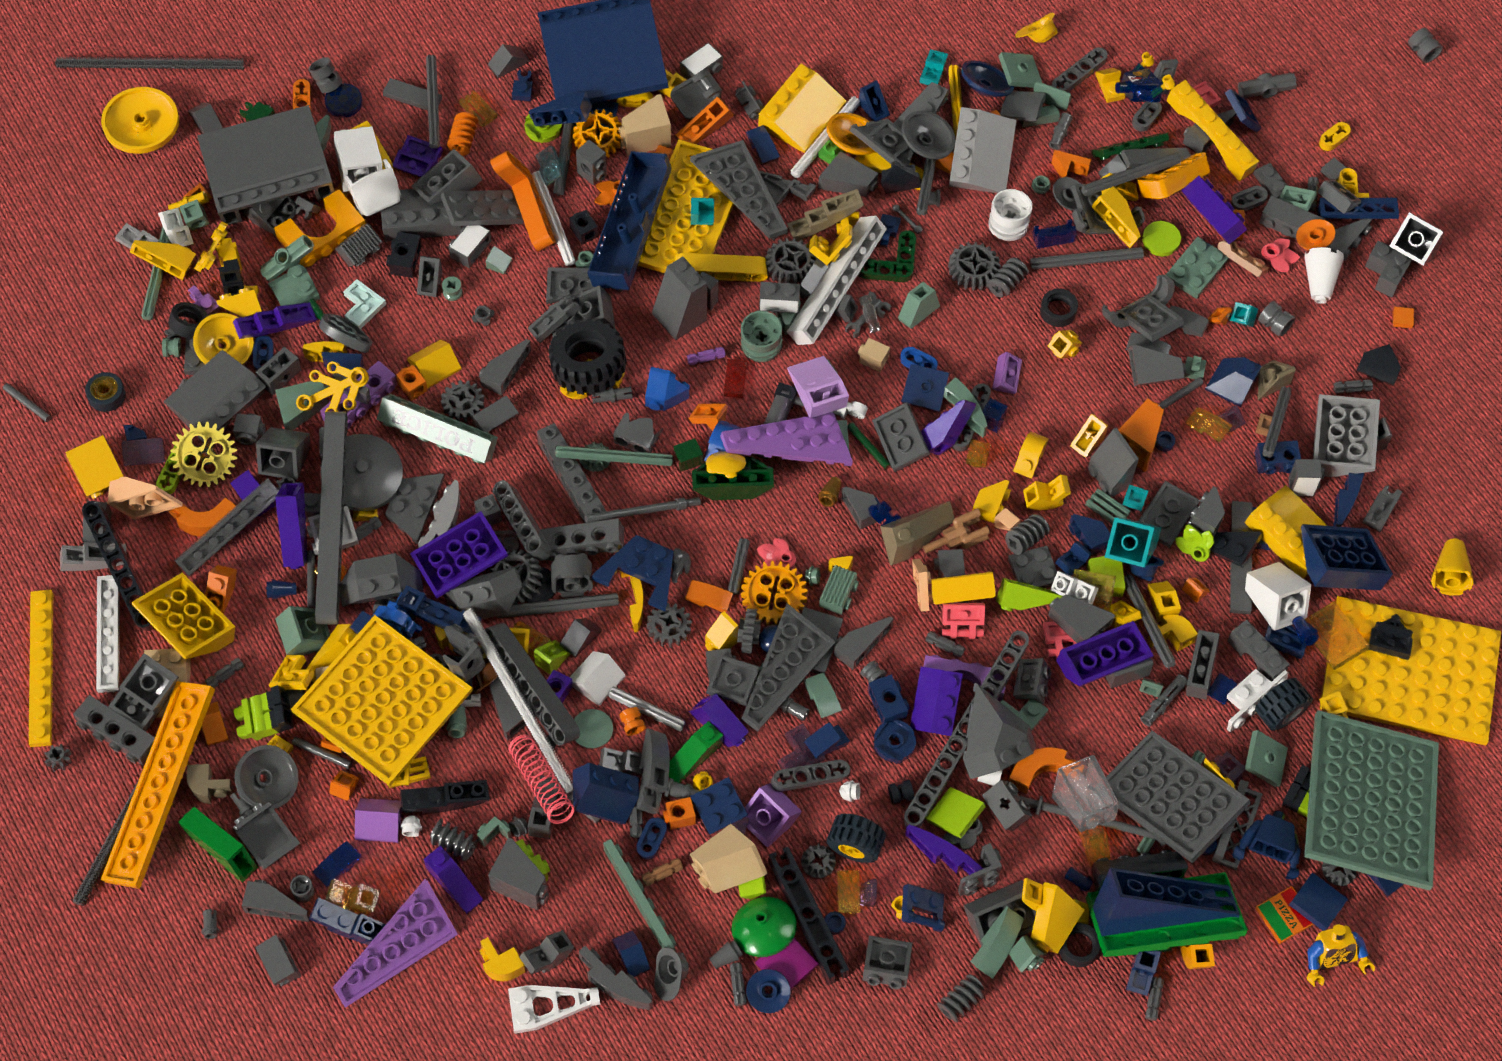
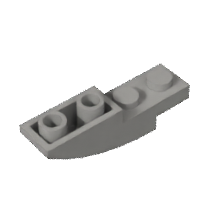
(445, 513)

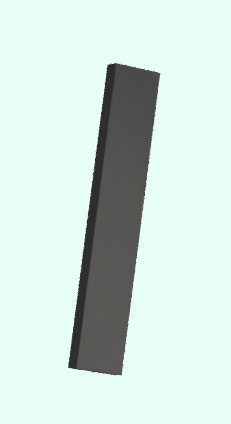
(227, 527)
(1239, 599)

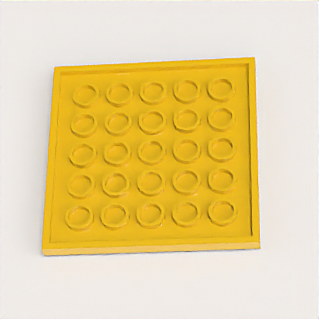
(382, 700)

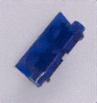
(882, 511)

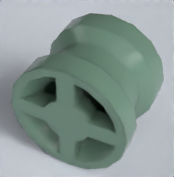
(450, 293)
(171, 347)

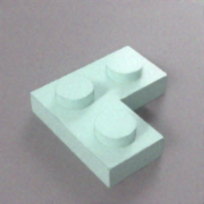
(366, 303)

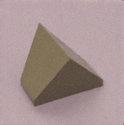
(1273, 377)

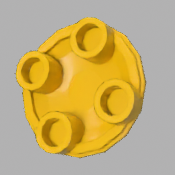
(725, 463)

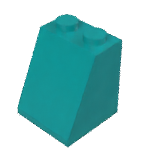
(1132, 541)

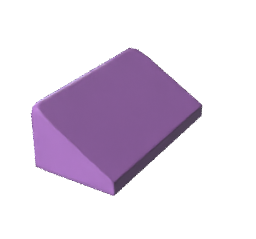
(1007, 373)

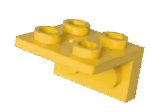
(820, 248)

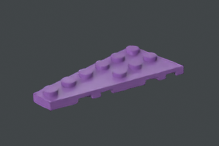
(792, 439)
(407, 937)

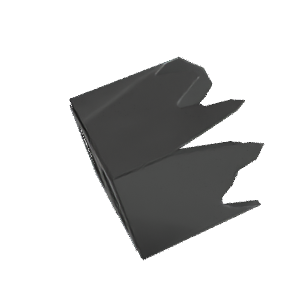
(637, 434)

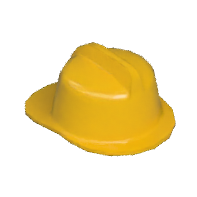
(1040, 30)

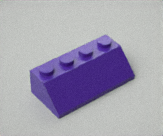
(1104, 654)

